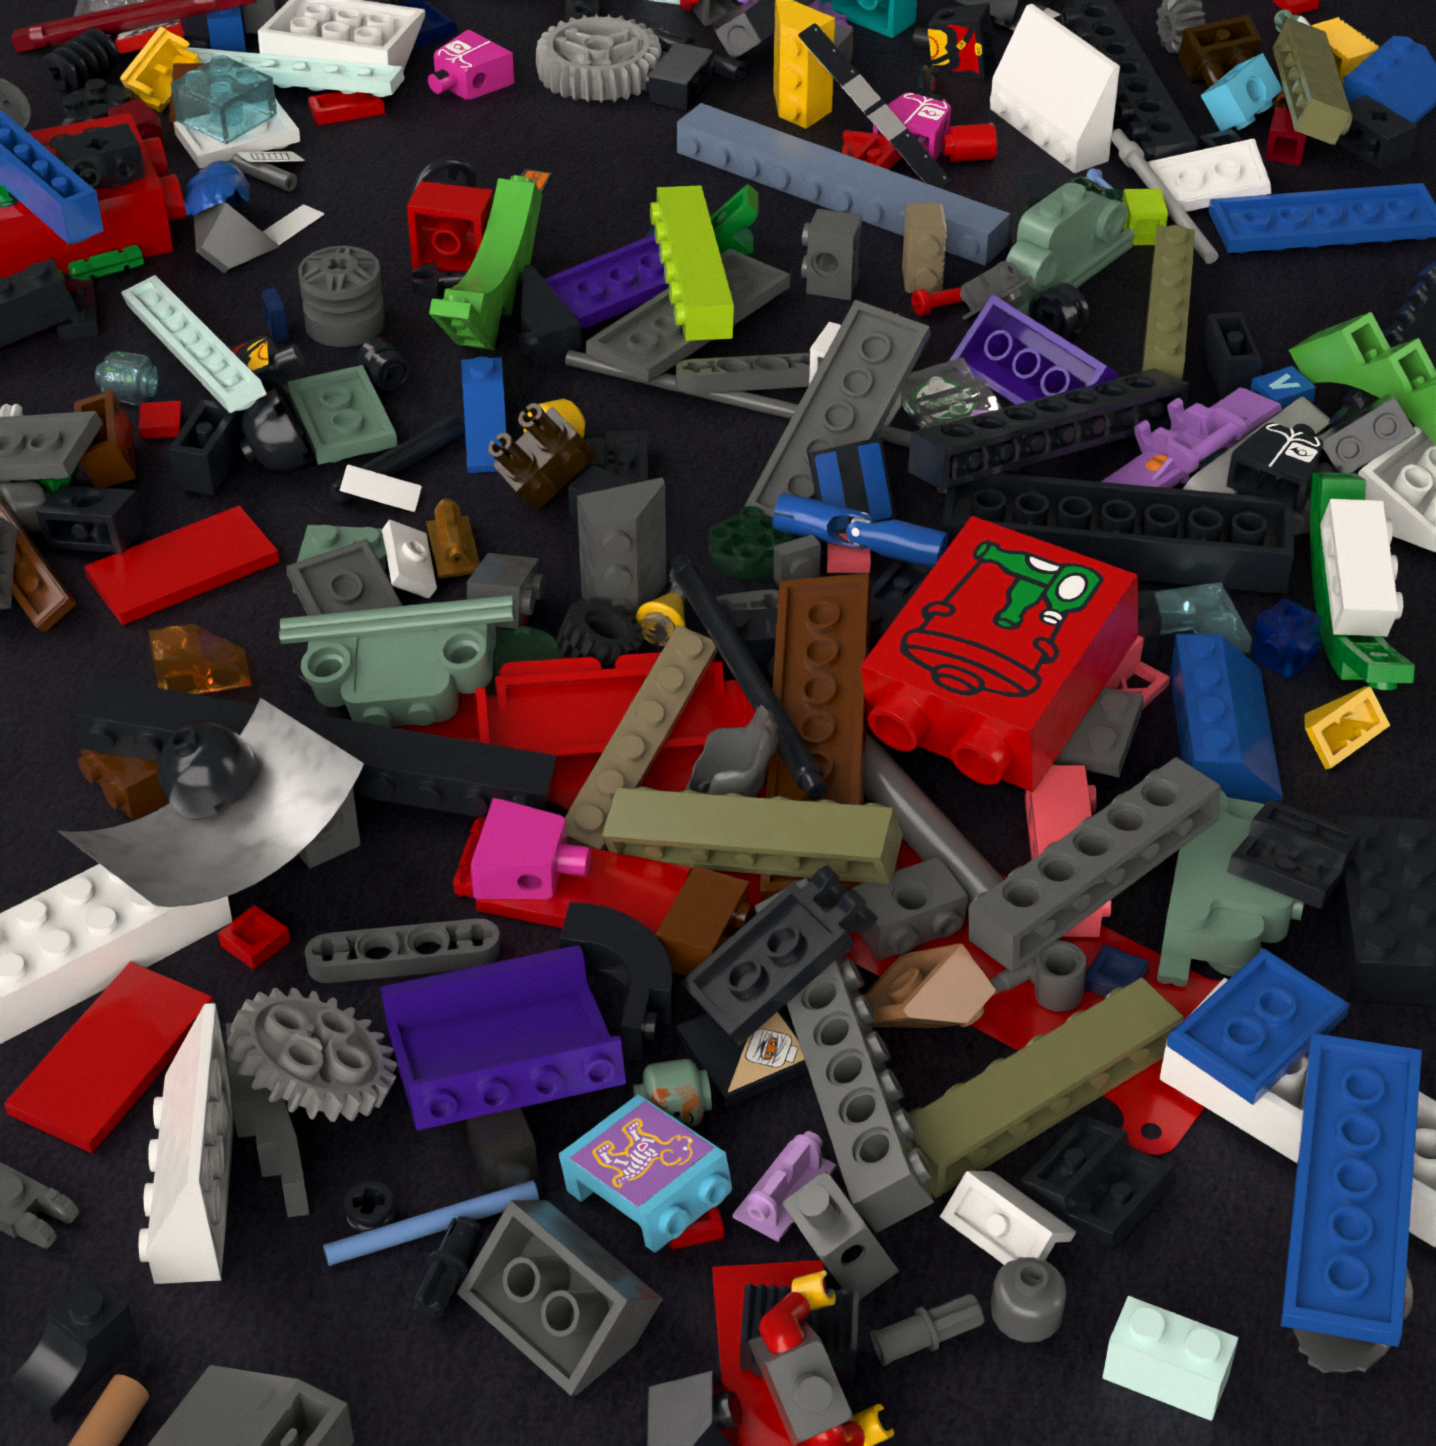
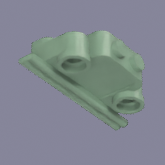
(1067, 240)
(400, 660)
(1215, 912)

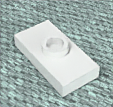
(409, 559)

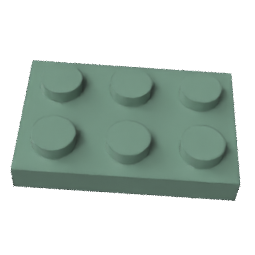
(341, 414)

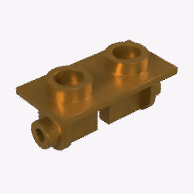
(452, 541)

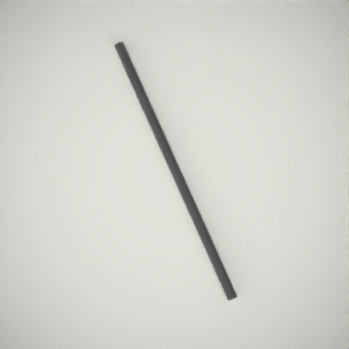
(735, 398)

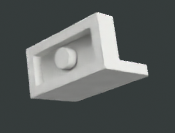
(1003, 1218)

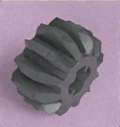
(1174, 18)

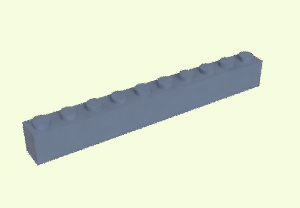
(836, 180)

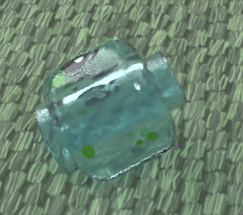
(128, 375)

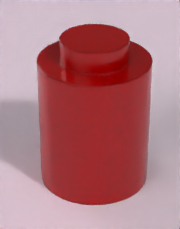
(970, 143)

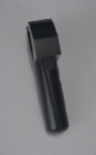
(429, 280)

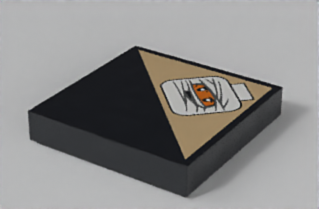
(743, 1071)

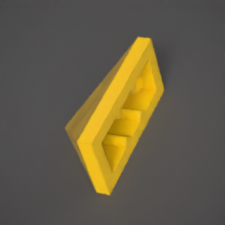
(1345, 725)

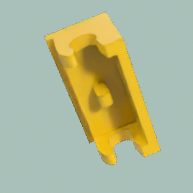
(152, 69)

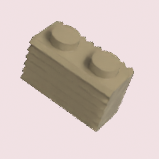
(924, 247)

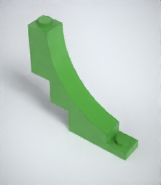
(475, 305)
(1361, 357)

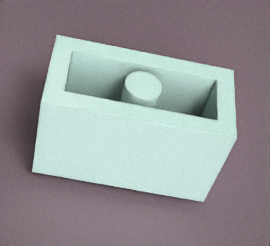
(1169, 1358)

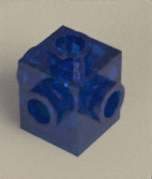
(1286, 637)

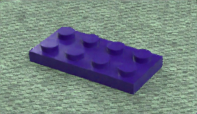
(611, 282)

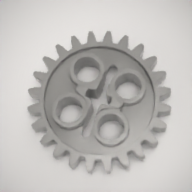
(312, 1054)

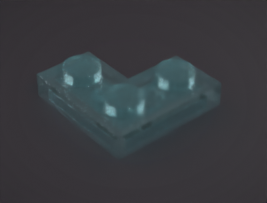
(1205, 610)

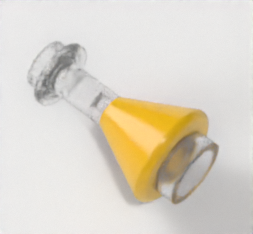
(662, 615)

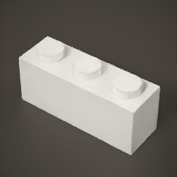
(1360, 567)

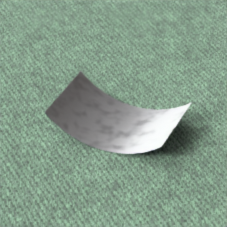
(205, 859)

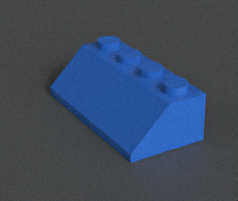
(1223, 717)

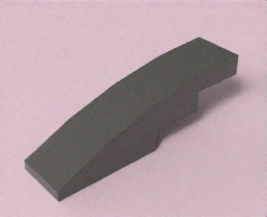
(274, 1134)

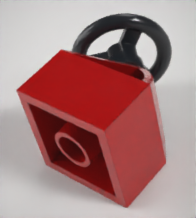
(447, 218)

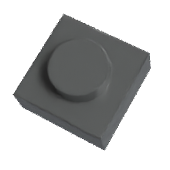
(797, 559)

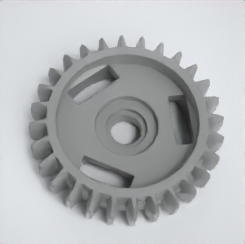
(597, 57)

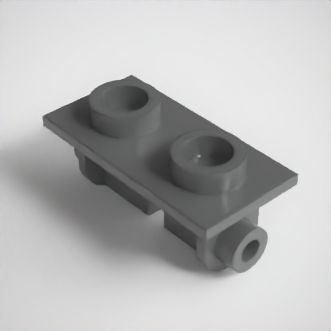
(1000, 281)

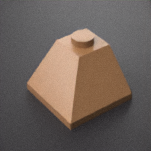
(931, 990)

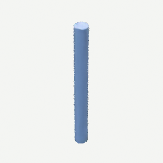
(426, 1223)

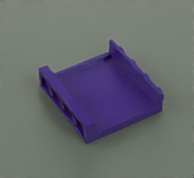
(499, 1037)

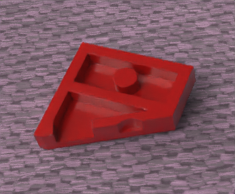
(870, 148)

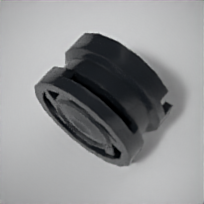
(1060, 310)

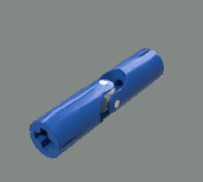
(888, 538)

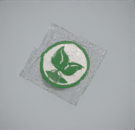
(945, 394)

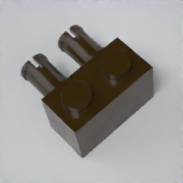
(1217, 47)
(542, 457)

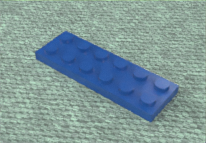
(1324, 218)
(1353, 1191)

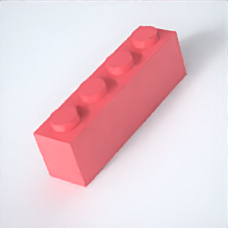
(1056, 810)

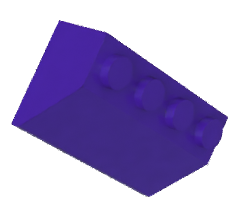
(1025, 357)

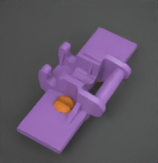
(1193, 436)

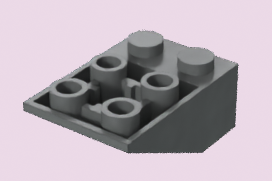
(255, 1410)

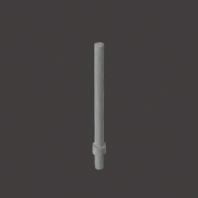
(1133, 158)

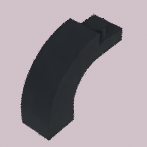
(632, 959)

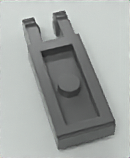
(23, 1199)

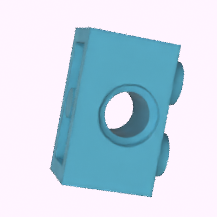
(1242, 93)

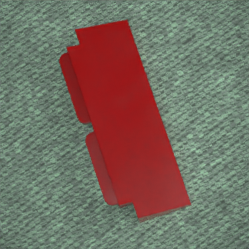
(576, 705)

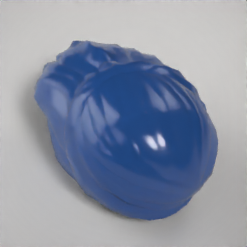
(215, 185)

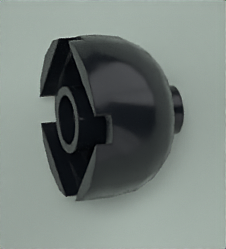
(274, 435)
(204, 768)

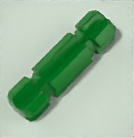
(106, 263)

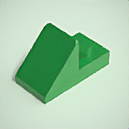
(732, 220)

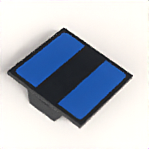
(854, 479)

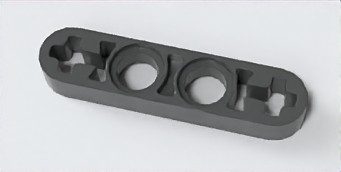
(743, 373)
(404, 958)

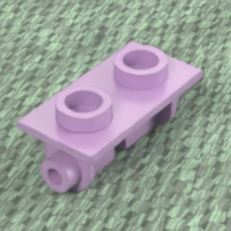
(789, 1172)

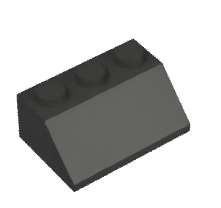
(623, 544)
(557, 1294)

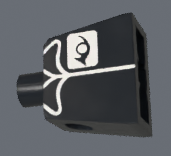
(1277, 463)

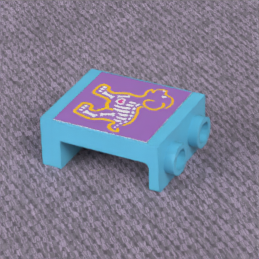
(648, 1170)

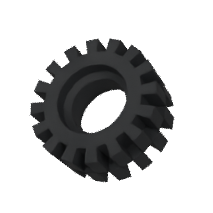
(599, 632)

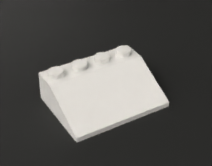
(343, 31)
(1057, 91)
(1407, 486)
(190, 1161)

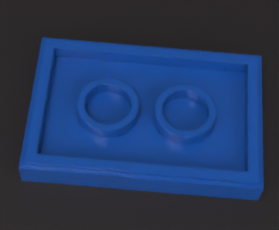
(1257, 1025)

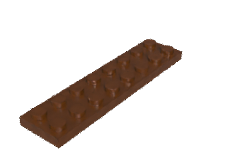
(820, 687)

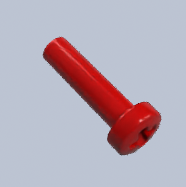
(923, 302)

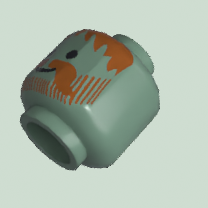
(677, 1090)

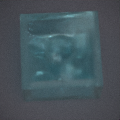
(224, 99)

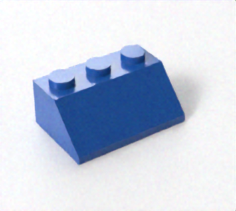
(1398, 77)

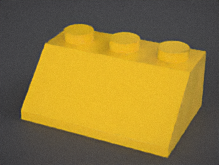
(800, 80)

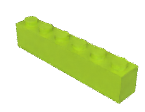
(692, 263)

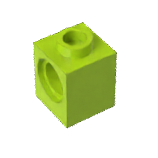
(1144, 213)

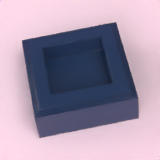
(275, 315)
(1113, 970)

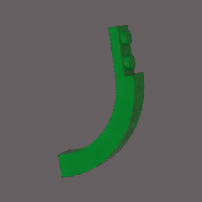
(1350, 655)

